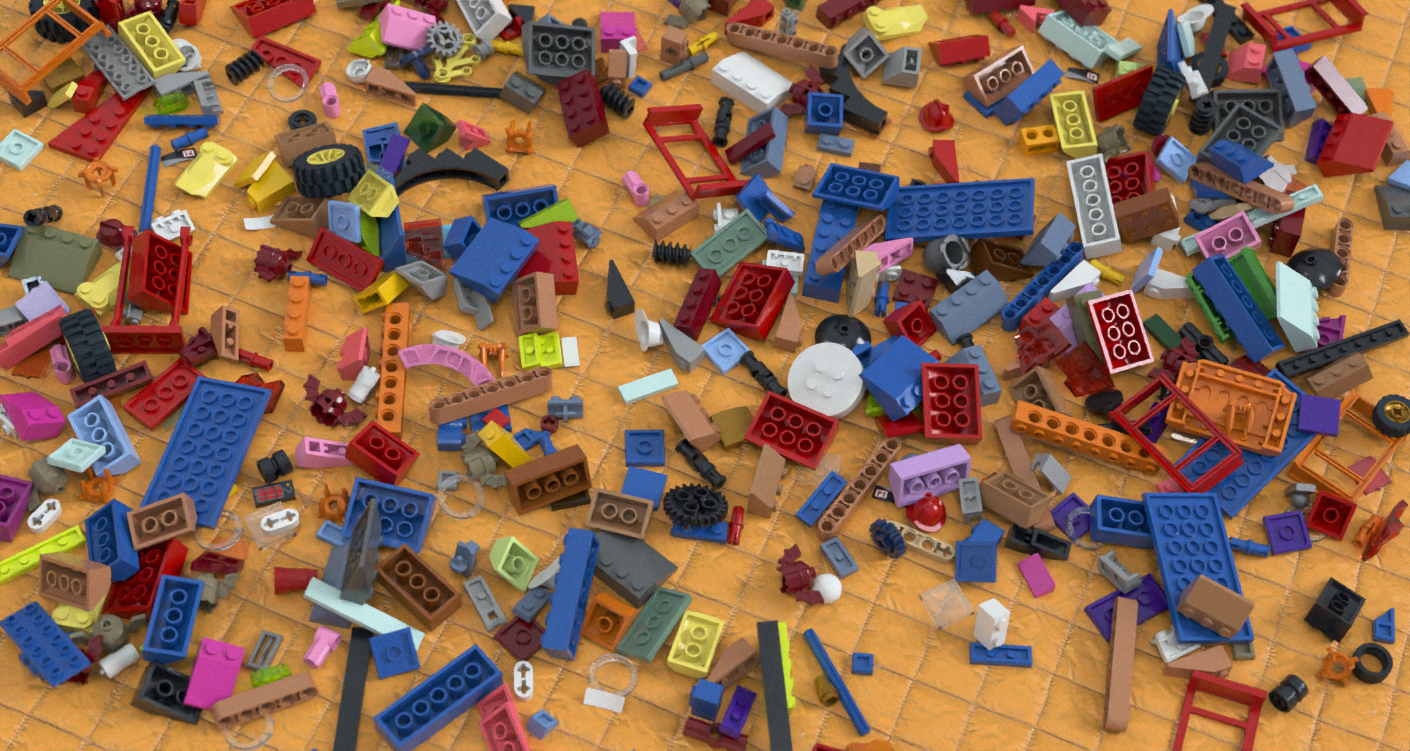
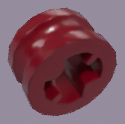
(554, 423)

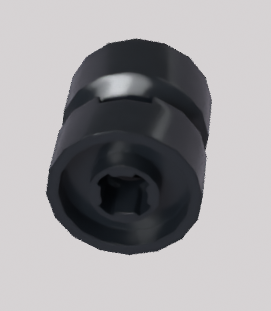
(275, 466)
(1288, 694)

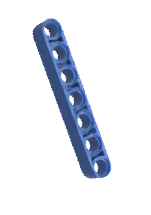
(1041, 286)

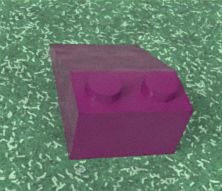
(13, 503)

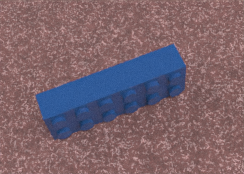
(833, 224)
(1238, 308)
(570, 594)
(438, 700)

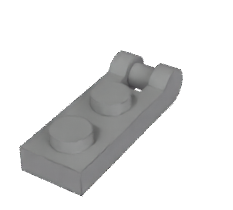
(1203, 205)
(484, 602)

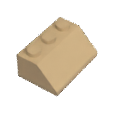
(862, 280)

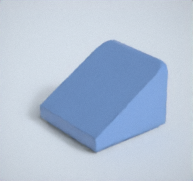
(541, 724)

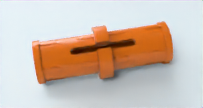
(1371, 526)

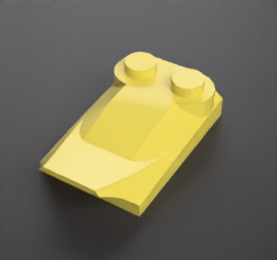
(895, 21)
(207, 170)
(374, 195)
(102, 291)
(76, 619)
(695, 644)

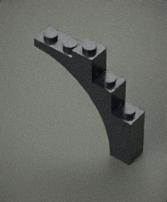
(856, 107)
(448, 165)

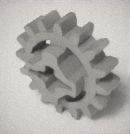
(444, 31)

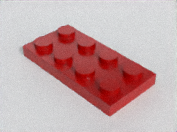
(1121, 93)
(344, 259)
(163, 395)

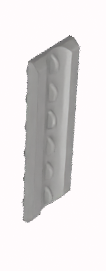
(117, 64)

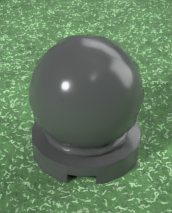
(946, 253)

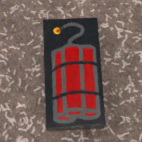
(273, 493)

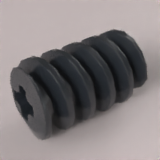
(243, 65)
(617, 100)
(1202, 116)
(671, 253)

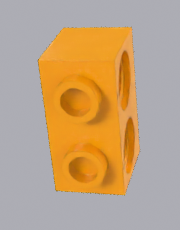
(1038, 140)

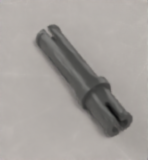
(679, 68)

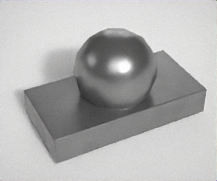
(1299, 494)

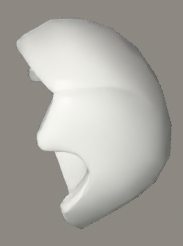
(358, 70)
(829, 587)

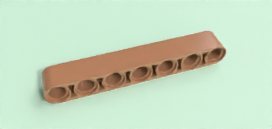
(782, 45)
(1251, 192)
(844, 249)
(490, 395)
(1021, 465)
(856, 496)
(1120, 664)

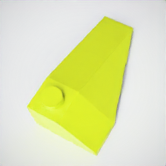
(370, 42)

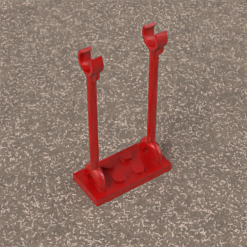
(151, 338)

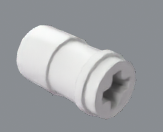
(365, 382)
(117, 661)

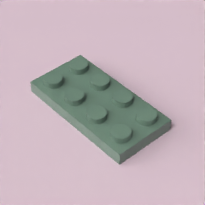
(731, 244)
(653, 624)

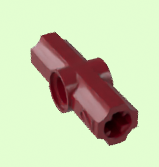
(703, 731)

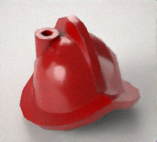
(936, 116)
(927, 513)

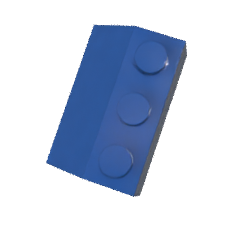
(1238, 160)

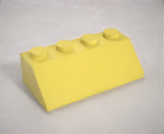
(151, 44)
(1074, 124)

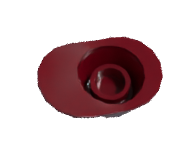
(111, 234)

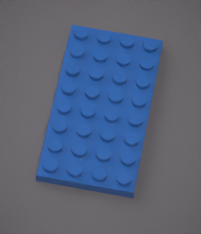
(963, 209)
(209, 446)
(1258, 469)
(1191, 542)

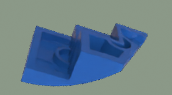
(377, 139)

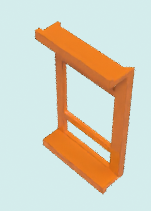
(19, 90)
(1303, 474)

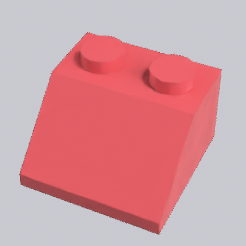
(1246, 63)
(354, 354)

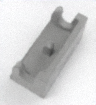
(208, 97)
(1052, 472)
(970, 499)
(1117, 573)

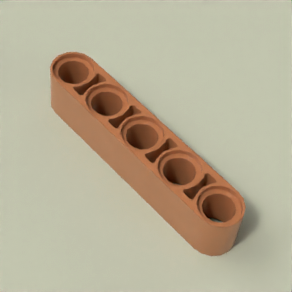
(1341, 245)
(263, 700)

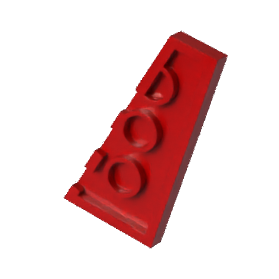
(278, 54)

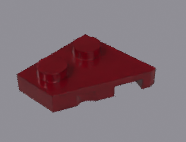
(199, 348)
(217, 563)

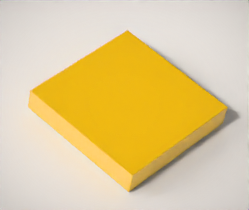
(255, 169)

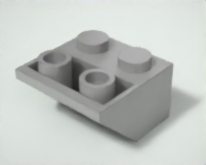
(902, 67)

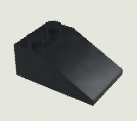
(1335, 610)
(163, 694)

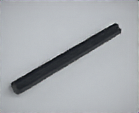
(459, 90)

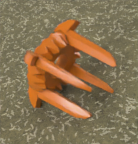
(512, 134)
(108, 173)
(496, 351)
(1233, 409)
(105, 493)
(342, 505)
(1333, 657)

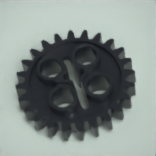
(695, 505)

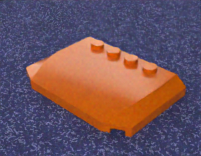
(1214, 385)

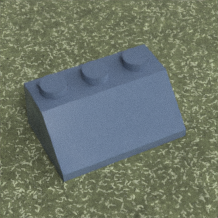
(1050, 242)
(989, 386)

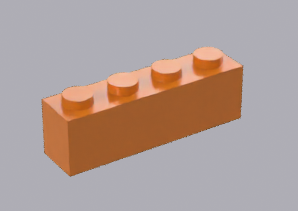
(297, 314)

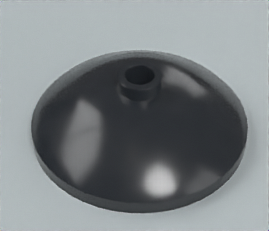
(1318, 266)
(831, 331)

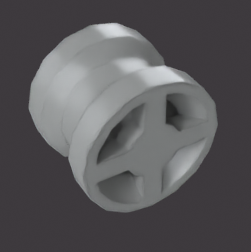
(483, 49)

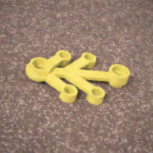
(444, 74)

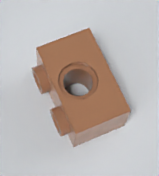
(674, 46)

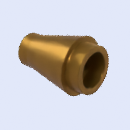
(827, 692)

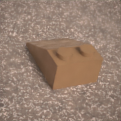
(302, 215)

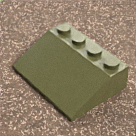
(56, 255)

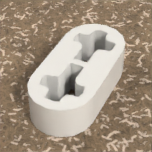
(44, 516)
(280, 522)
(518, 681)

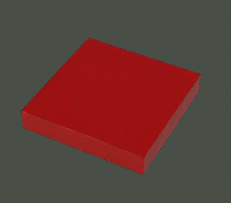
(906, 425)

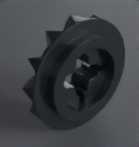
(295, 119)

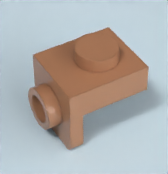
(805, 177)

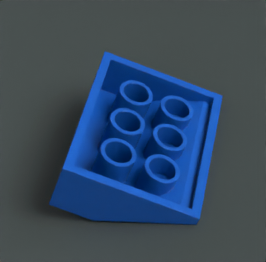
(1169, 44)
(858, 187)
(391, 238)
(494, 258)
(896, 377)
(402, 512)

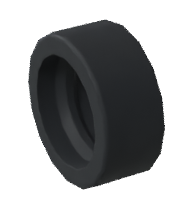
(1379, 652)

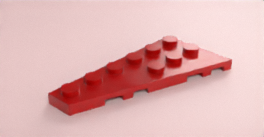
(99, 128)

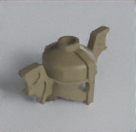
(691, 10)
(1110, 142)
(481, 462)
(47, 479)
(214, 589)
(113, 632)

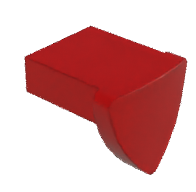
(512, 30)

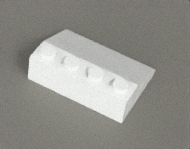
(751, 82)

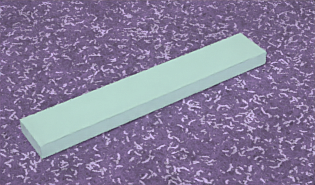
(360, 614)

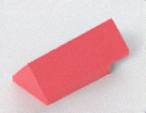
(30, 337)
(501, 722)

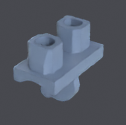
(586, 233)
(565, 407)
(464, 558)

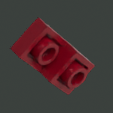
(371, 10)

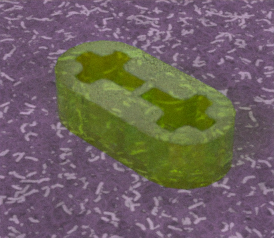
(170, 103)
(270, 675)

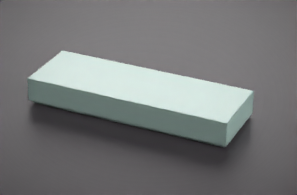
(1123, 49)
(648, 386)

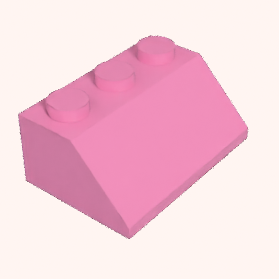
(404, 27)
(1228, 237)

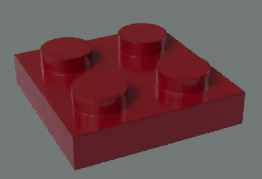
(914, 287)

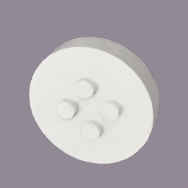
(827, 379)

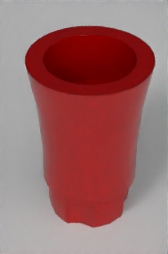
(292, 579)

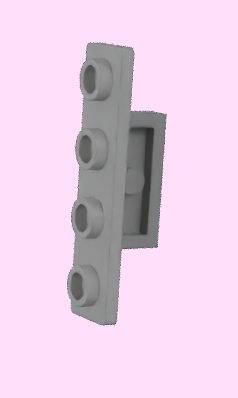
(473, 303)

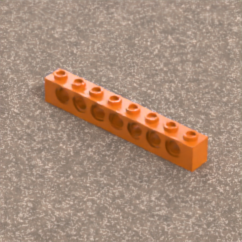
(396, 327)
(1082, 436)

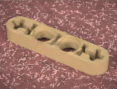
(920, 538)

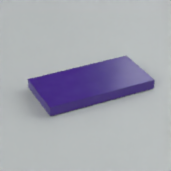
(1150, 600)

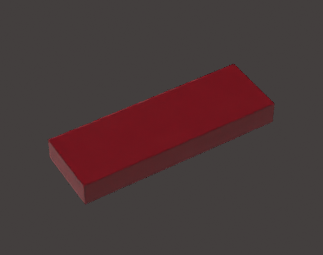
(750, 143)

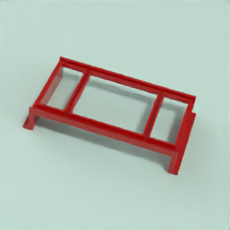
(1349, 8)
(689, 115)
(1209, 479)
(1228, 690)

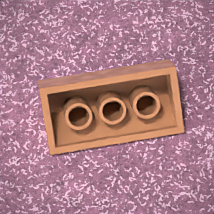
(1002, 72)
(73, 579)

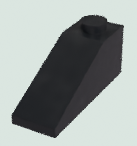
(619, 298)

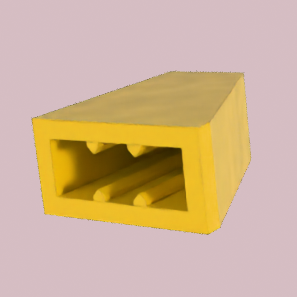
(270, 188)
(380, 292)
(504, 444)

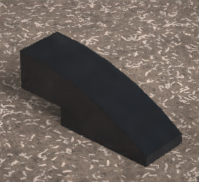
(1037, 541)

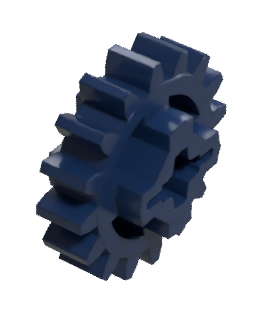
(888, 538)

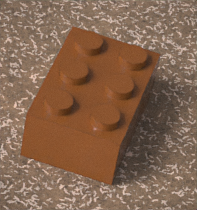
(1146, 215)

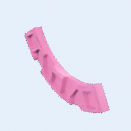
(448, 357)

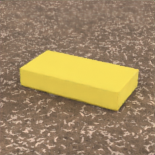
(62, 95)

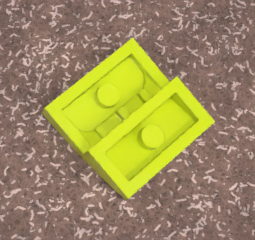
(540, 350)

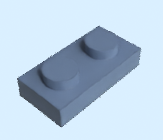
(835, 145)
(839, 557)
(532, 603)

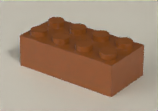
(548, 479)
(418, 587)

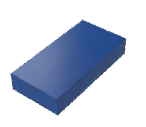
(774, 206)

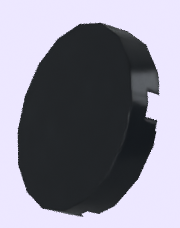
(1104, 401)

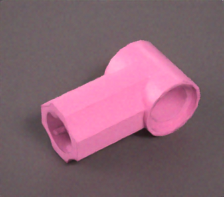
(330, 100)
(637, 188)
(62, 364)
(324, 642)

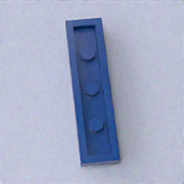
(190, 120)

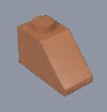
(616, 67)

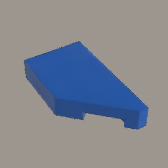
(528, 438)
(1384, 628)

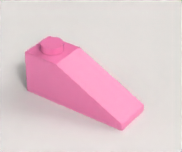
(892, 251)
(321, 453)

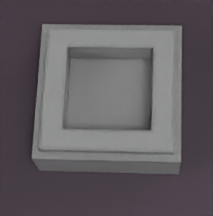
(443, 475)

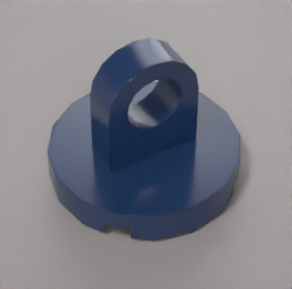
(416, 58)

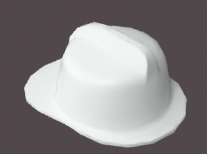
(1197, 16)
(191, 54)
(648, 331)
(448, 338)
(546, 576)

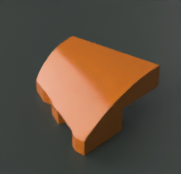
(1379, 100)

